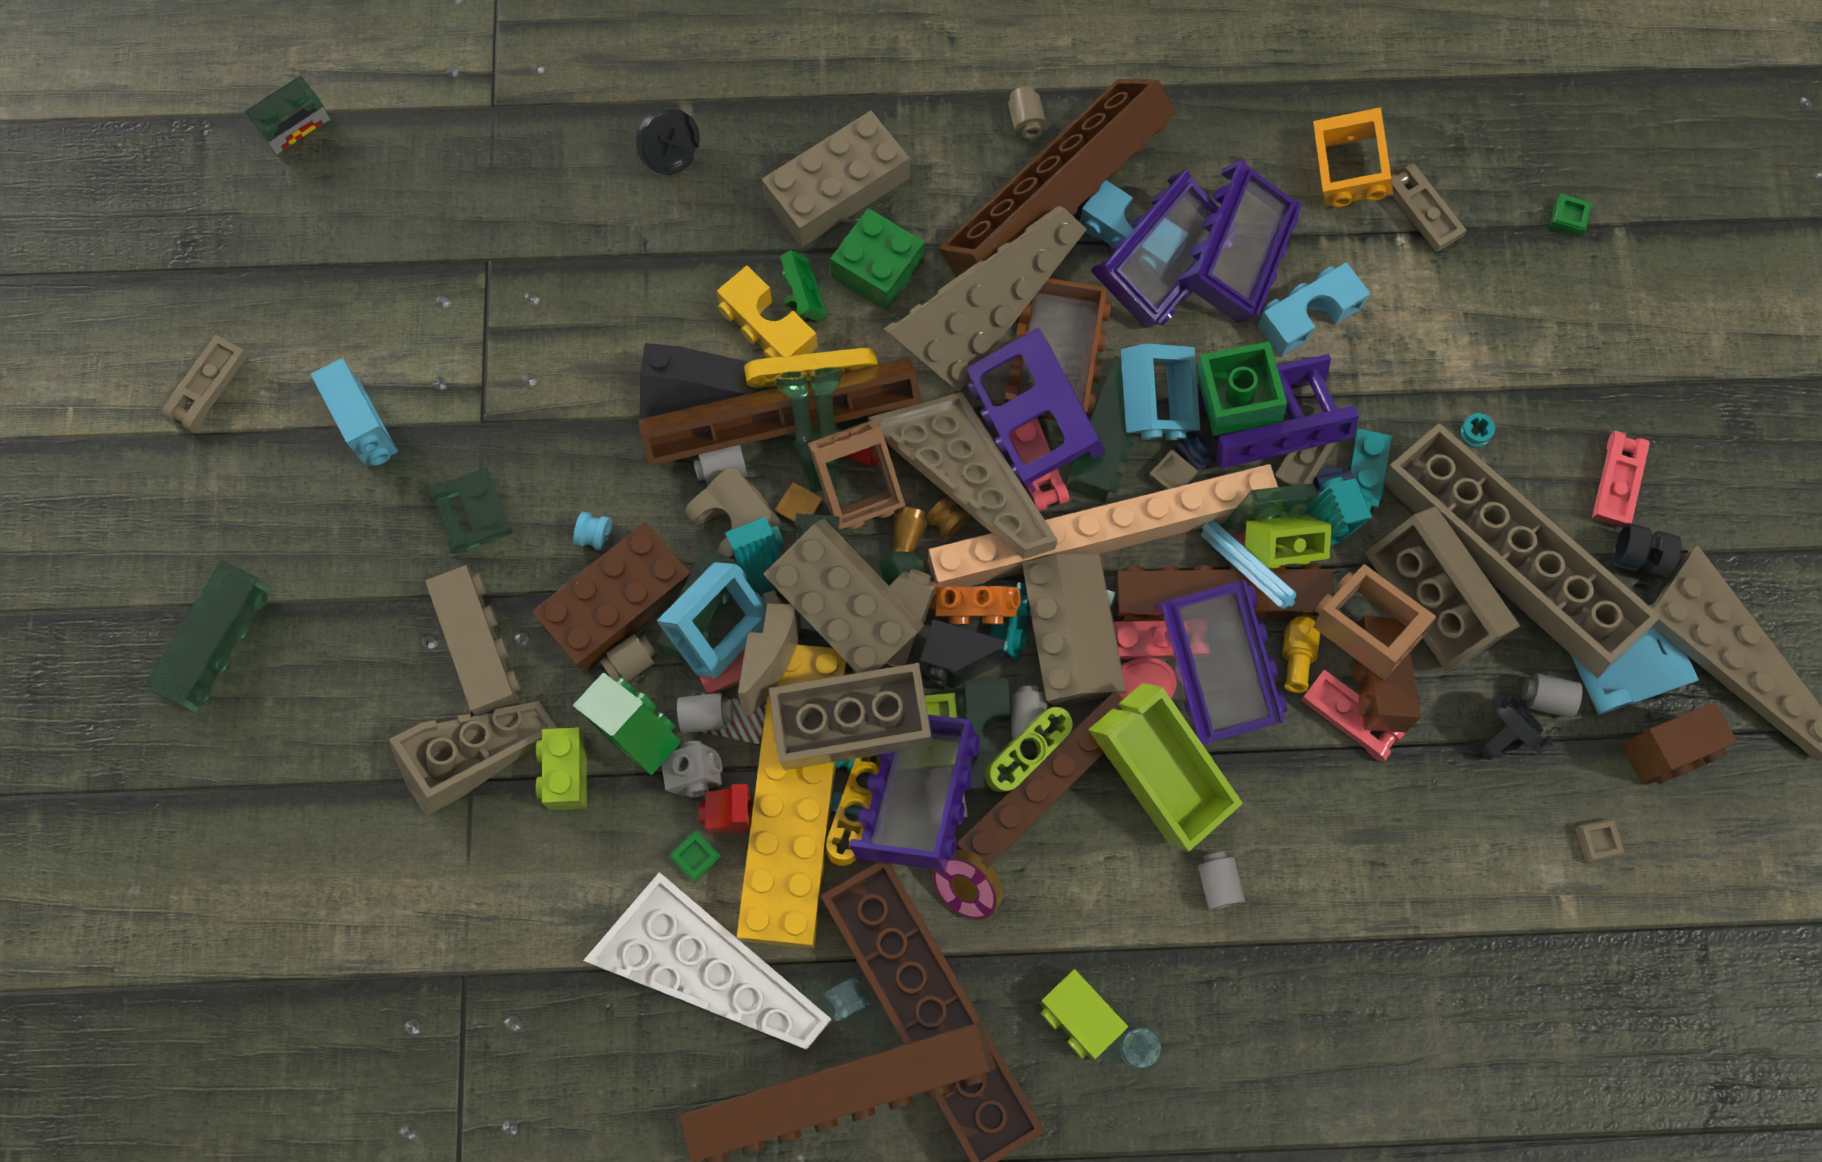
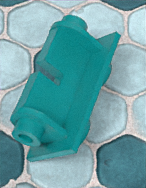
(1014, 628)

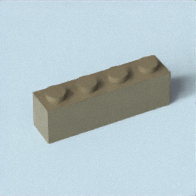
(472, 640)

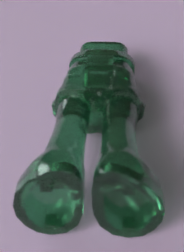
(795, 386)

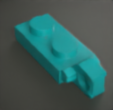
(1369, 463)

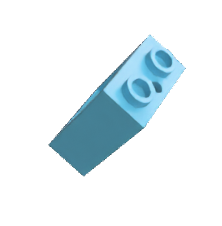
(1141, 396)
(354, 413)
(687, 638)

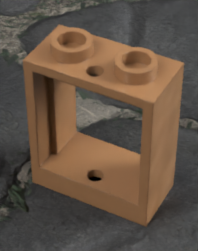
(846, 443)
(1357, 641)

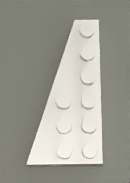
(690, 956)

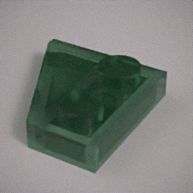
(1269, 504)

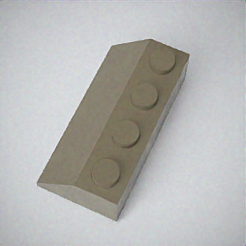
(1073, 628)

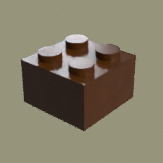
(1680, 745)

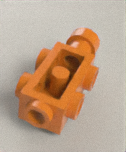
(983, 602)

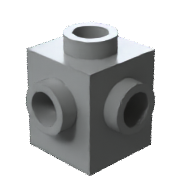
(692, 769)

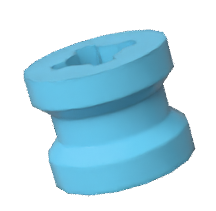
(592, 531)

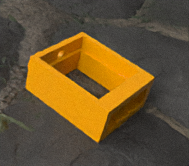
(1349, 129)

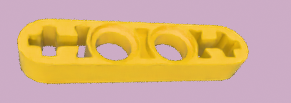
(762, 372)
(852, 795)

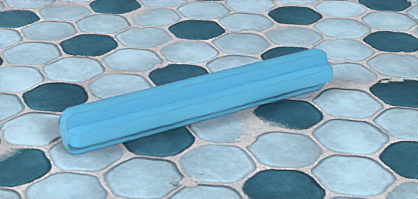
(1248, 565)

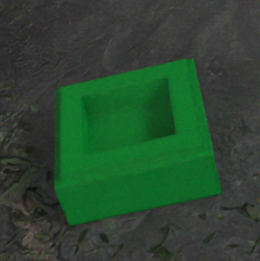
(1570, 214)
(695, 856)

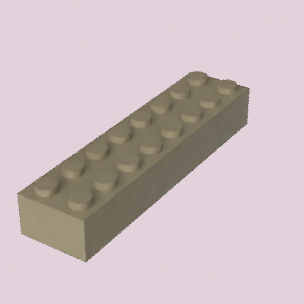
(1523, 551)

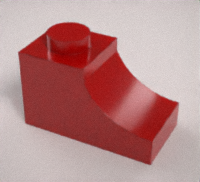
(727, 810)

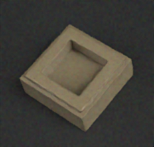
(1600, 841)

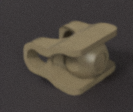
(730, 496)

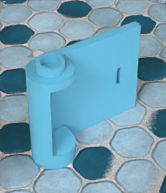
(1643, 672)

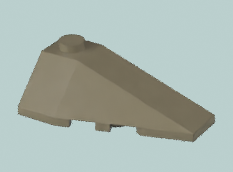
(460, 754)

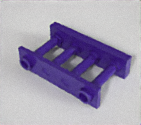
(1300, 431)

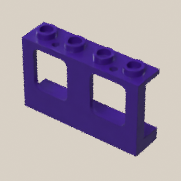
(1050, 394)

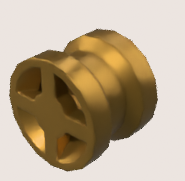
(947, 517)

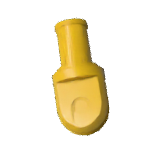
(1300, 651)

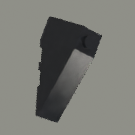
(686, 378)

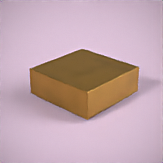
(798, 501)

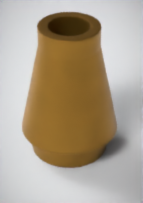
(908, 529)

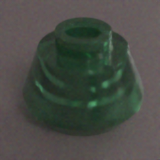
(897, 562)

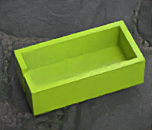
(1166, 766)

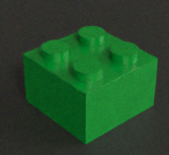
(877, 259)
(1241, 388)
(628, 721)

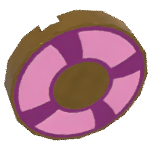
(969, 886)

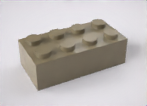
(836, 178)
(1439, 573)
(843, 598)
(850, 716)

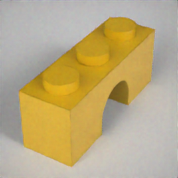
(745, 299)

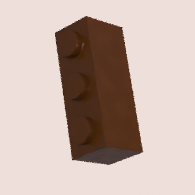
(1389, 703)

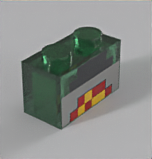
(288, 115)

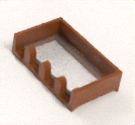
(1071, 322)

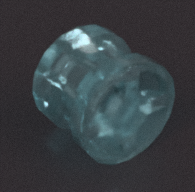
(846, 999)
(1132, 1048)

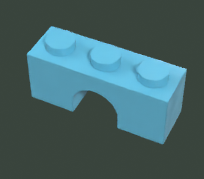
(1106, 214)
(1334, 292)

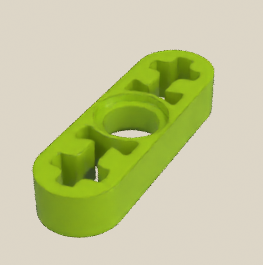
(1053, 738)

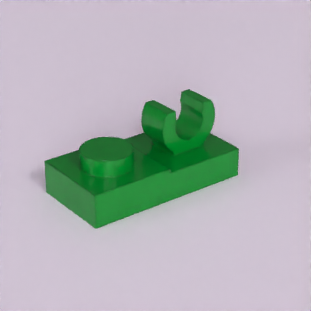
(806, 293)

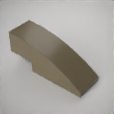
(768, 655)

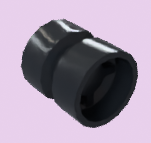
(1653, 553)

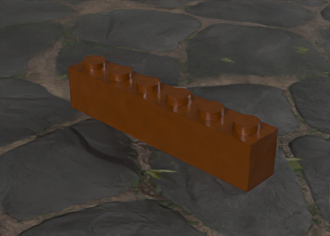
(1141, 590)
(1038, 791)

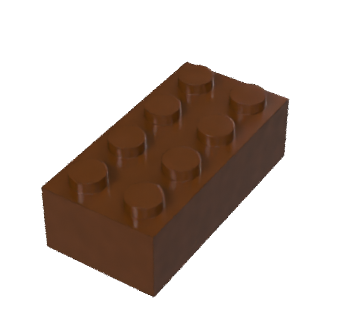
(613, 597)

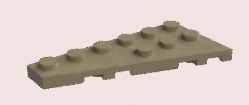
(985, 300)
(960, 457)
(1723, 638)

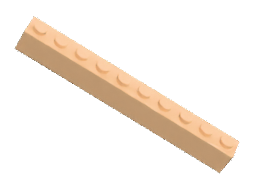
(1103, 527)

